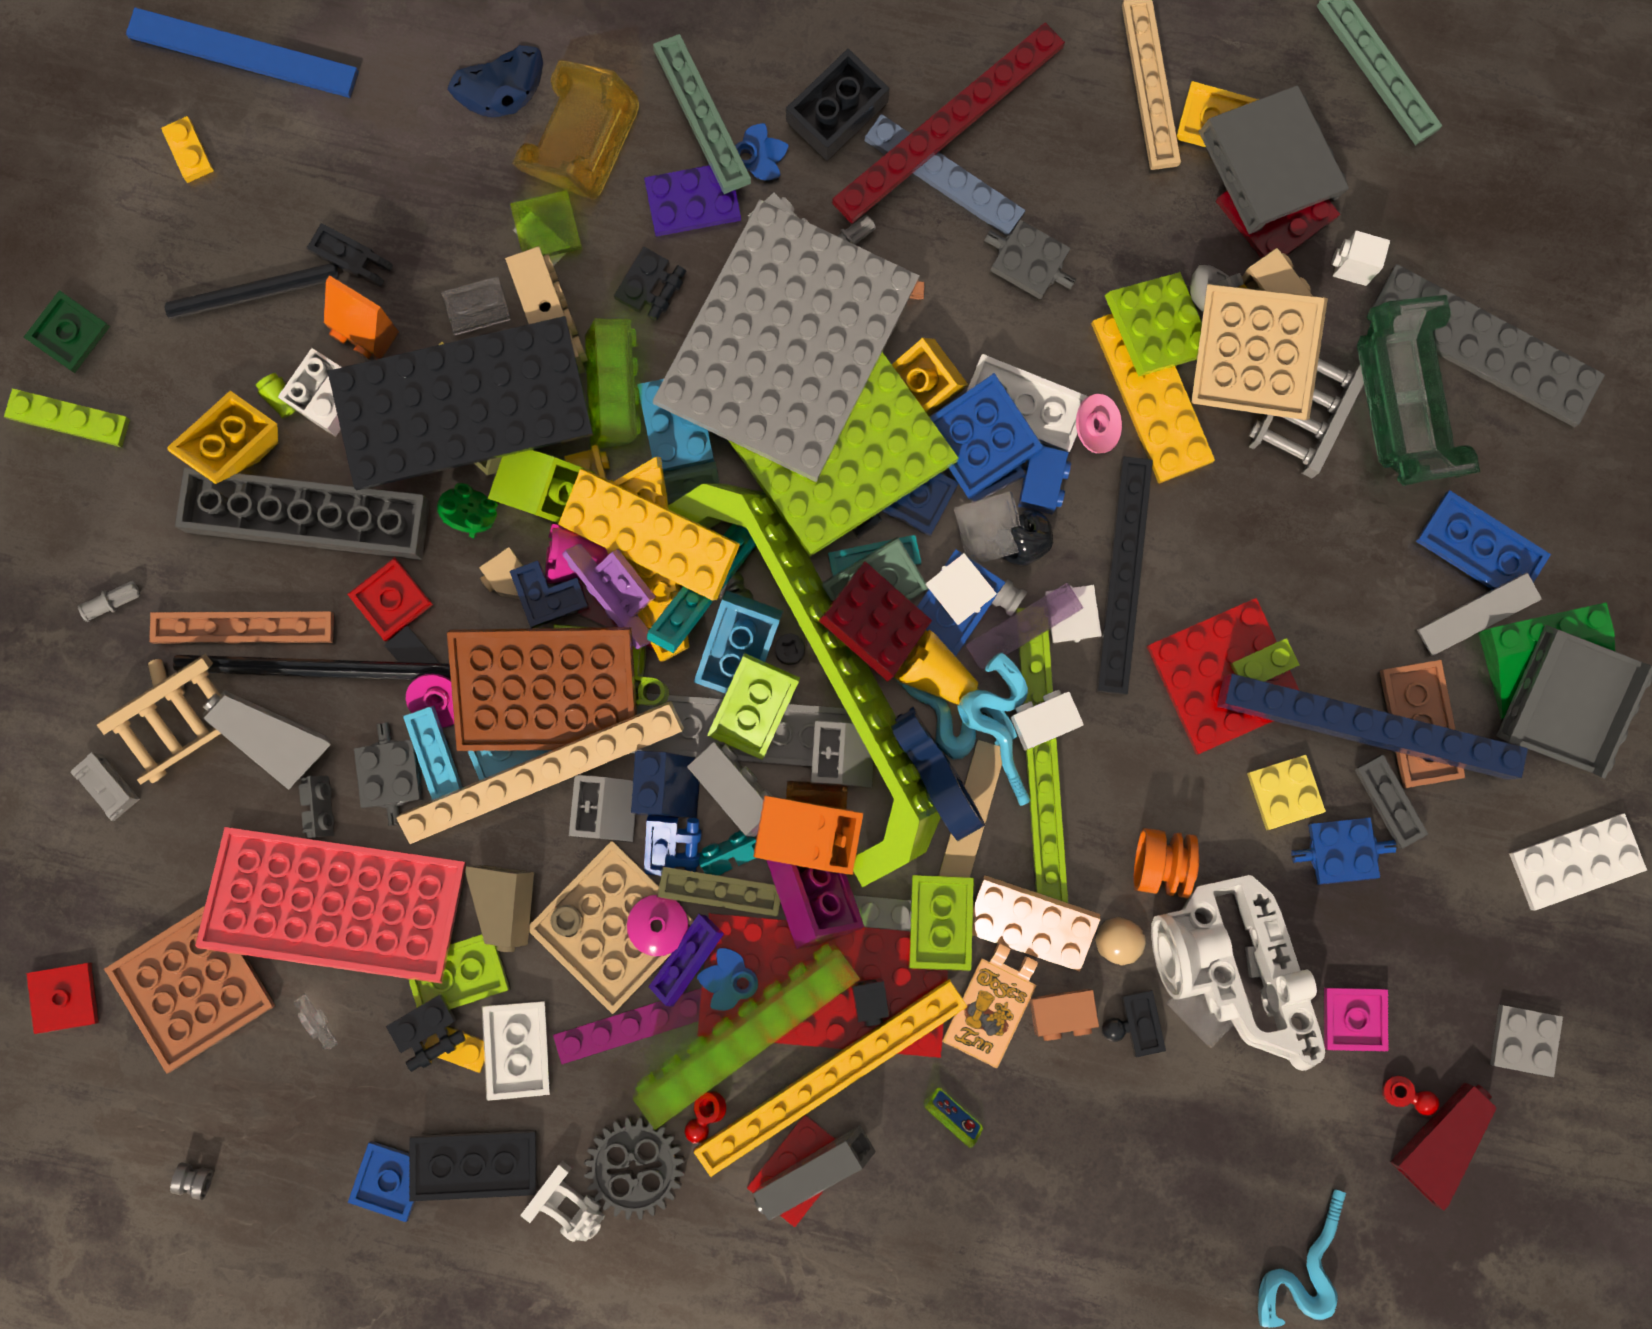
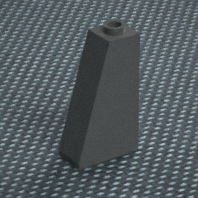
(814, 1173)

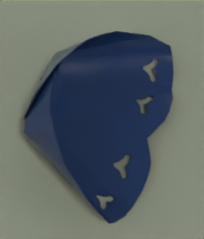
(497, 81)

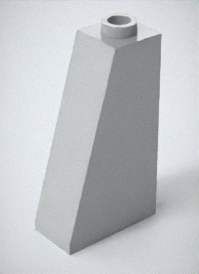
(269, 739)

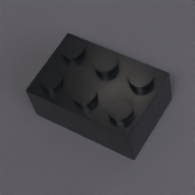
(837, 104)

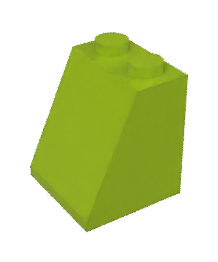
(535, 483)

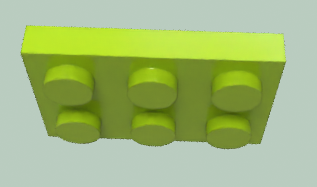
(753, 706)
(941, 923)
(469, 975)

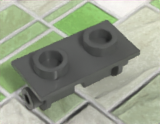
(316, 793)

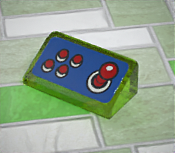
(953, 1117)

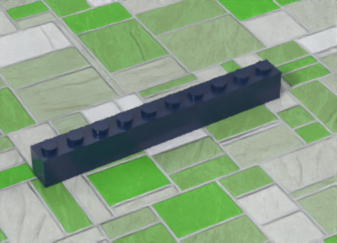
(1372, 727)

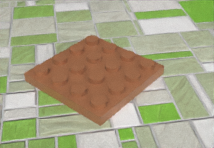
(187, 994)

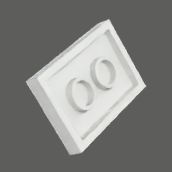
(515, 1050)

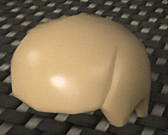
(1120, 941)

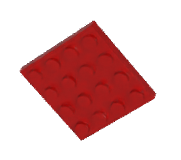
(1194, 668)

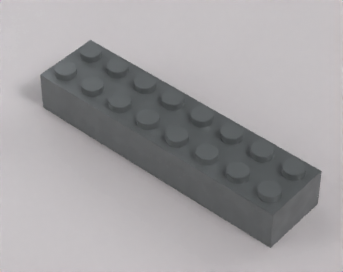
(304, 514)

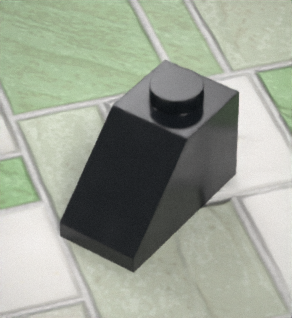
(870, 1001)

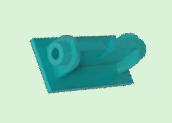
(715, 857)

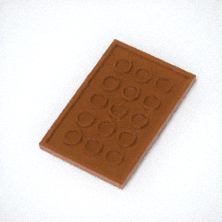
(538, 685)

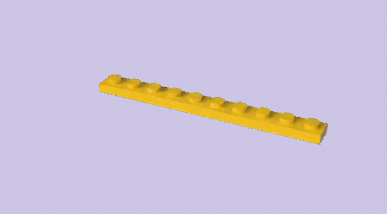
(830, 1077)

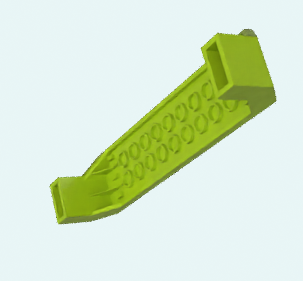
(913, 812)

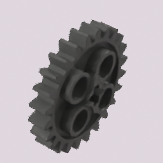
(639, 1195)

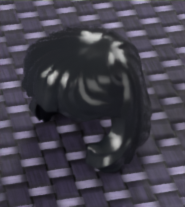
(1032, 538)

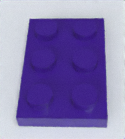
(689, 201)

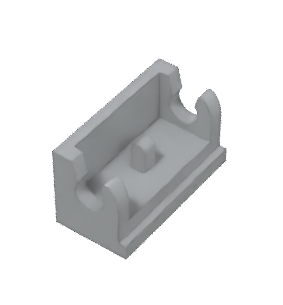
(105, 785)

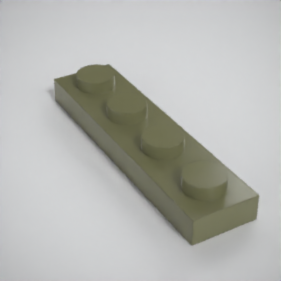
(718, 891)

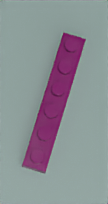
(627, 1027)

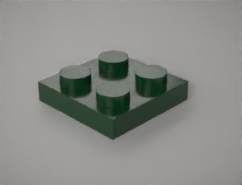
(66, 331)

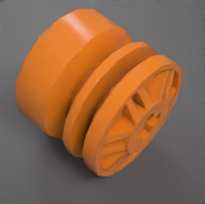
(1172, 863)

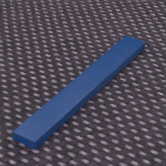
(242, 52)

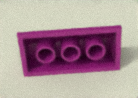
(815, 903)

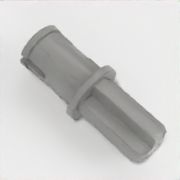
(858, 230)
(108, 601)

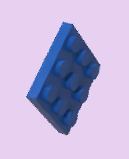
(985, 435)

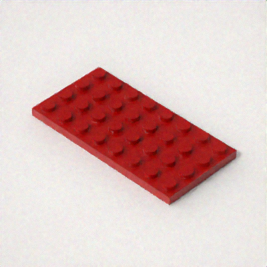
(871, 952)

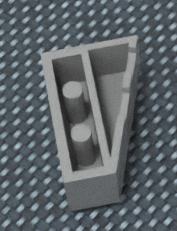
(731, 786)

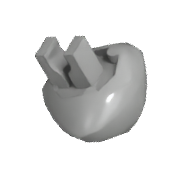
(1210, 275)

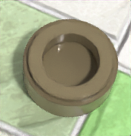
(566, 920)

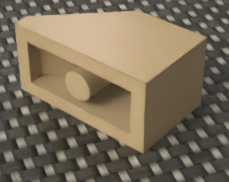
(498, 575)

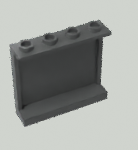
(1273, 158)
(1575, 701)

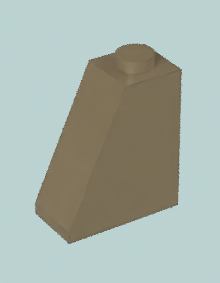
(502, 904)

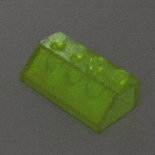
(611, 382)

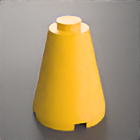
(936, 670)

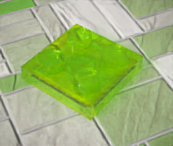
(546, 223)

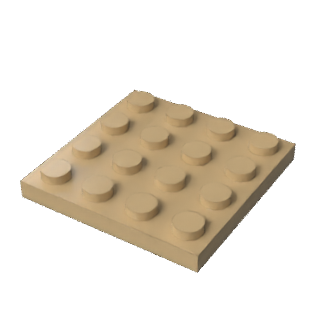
(1259, 351)
(601, 950)

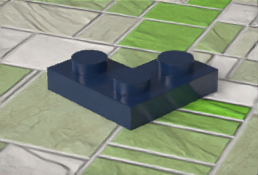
(545, 603)

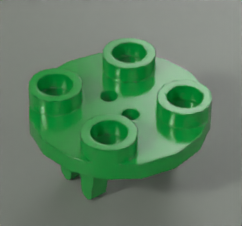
(467, 509)

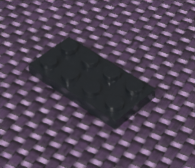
(472, 1165)

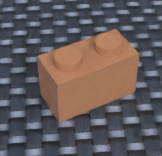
(1064, 1013)

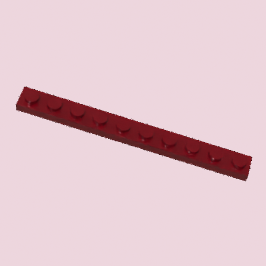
(947, 123)

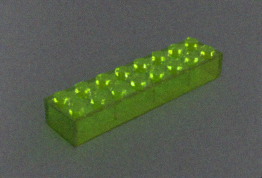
(744, 1036)

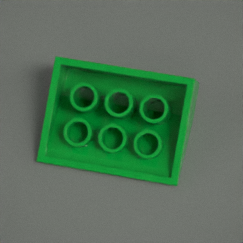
(1512, 645)

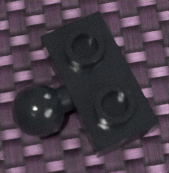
(1141, 1024)

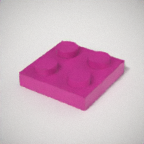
(1356, 1019)

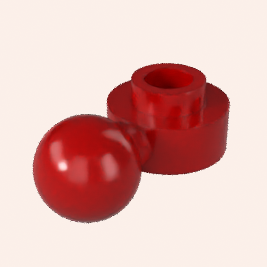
(1424, 1101)
(697, 1129)

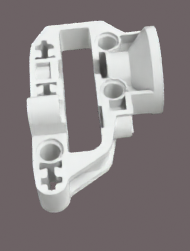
(1192, 951)

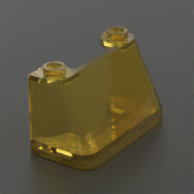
(583, 130)

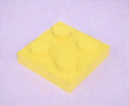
(1286, 792)

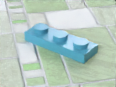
(432, 752)

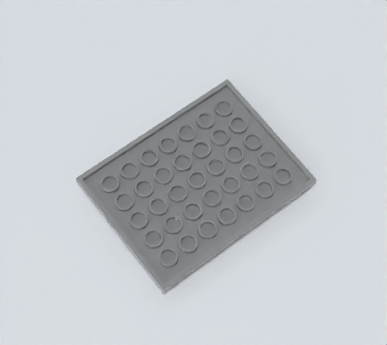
(786, 340)

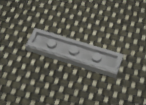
(1479, 614)

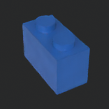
(1043, 481)

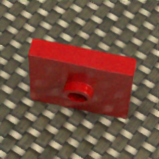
(390, 599)
(62, 998)

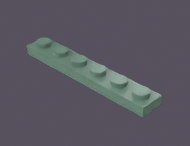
(1380, 68)
(702, 114)

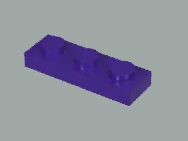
(686, 960)

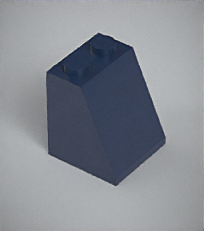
(664, 785)

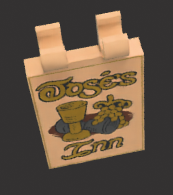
(994, 1007)

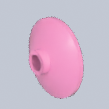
(1098, 423)

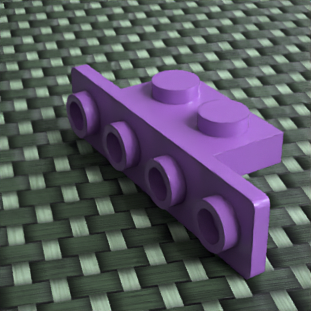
(615, 587)

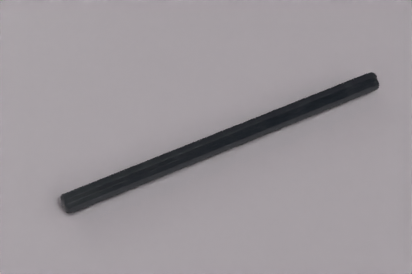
(316, 667)

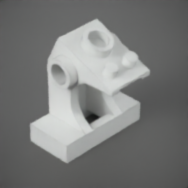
(585, 1222)

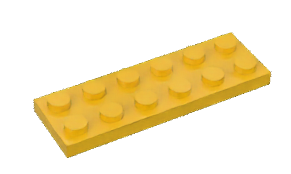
(1157, 409)
(649, 534)

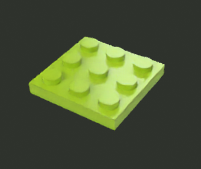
(1157, 323)

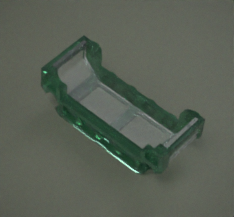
(1408, 392)

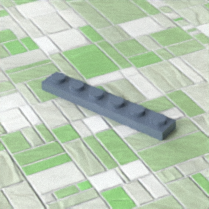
(952, 180)

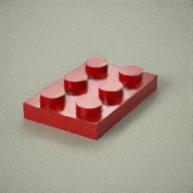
(799, 1143)

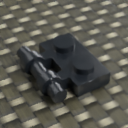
(642, 280)
(422, 1023)

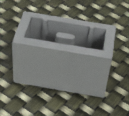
(840, 756)
(602, 808)

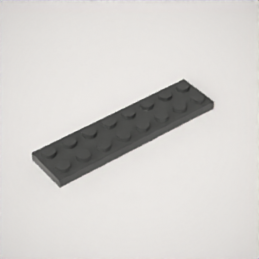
(1502, 352)

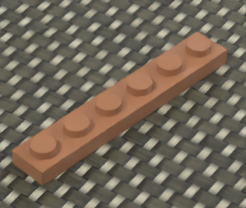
(241, 627)

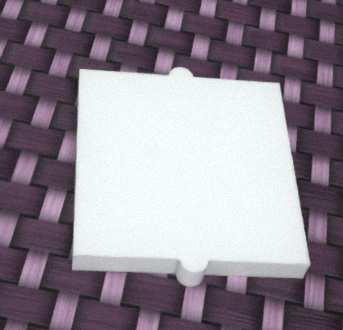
(961, 589)
(1082, 624)

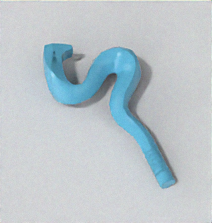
(970, 713)
(954, 746)
(1316, 1307)

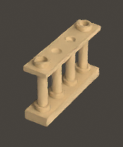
(145, 706)

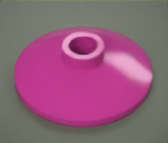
(422, 695)
(673, 921)

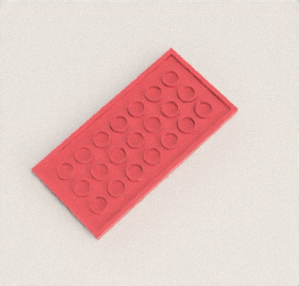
(331, 905)

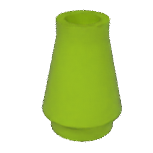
(269, 390)

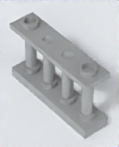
(1325, 432)

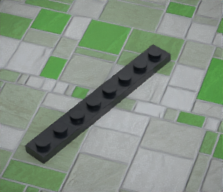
(1124, 575)

